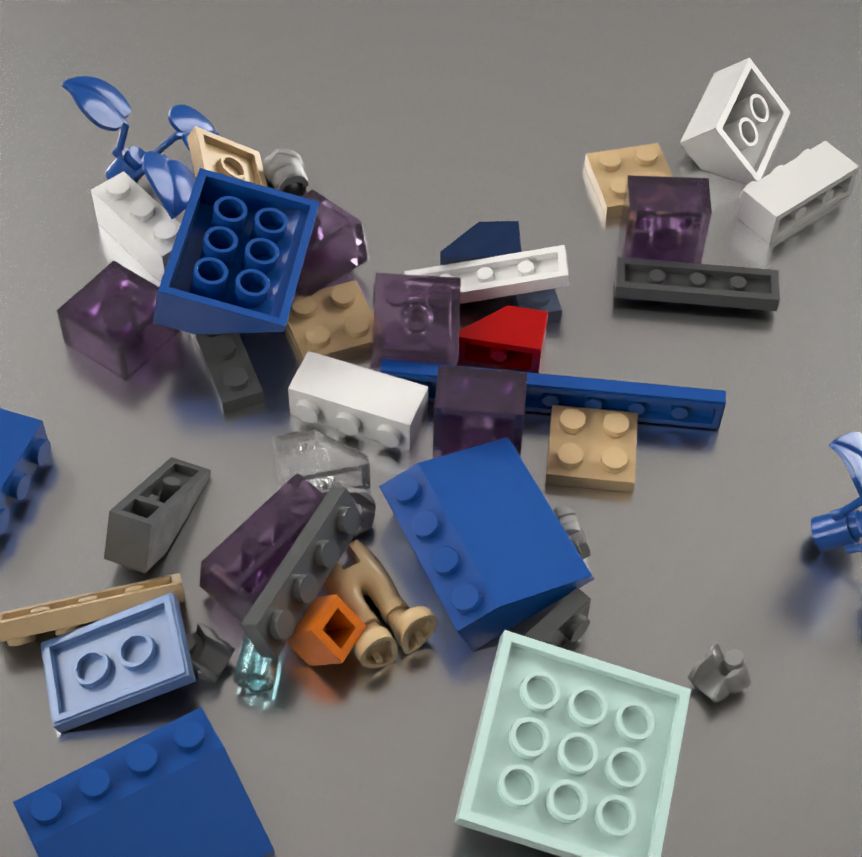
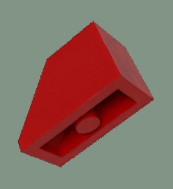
(505, 340)

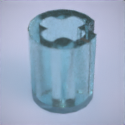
(254, 671)

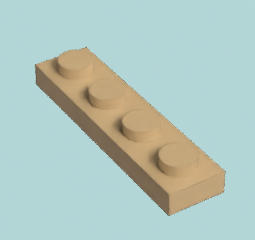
(70, 613)

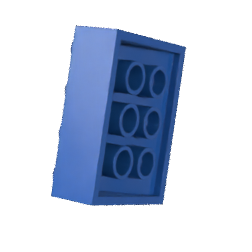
(235, 258)
(485, 538)
(149, 799)

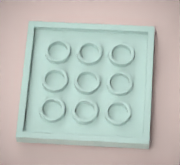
(573, 754)

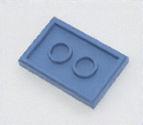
(116, 662)

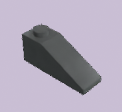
(152, 514)

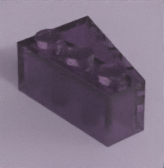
(251, 554)

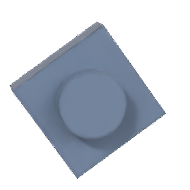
(541, 300)

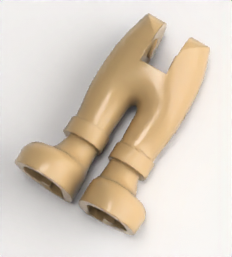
(369, 578)

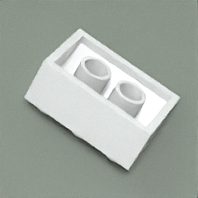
(736, 124)

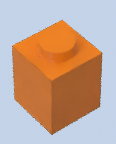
(326, 632)

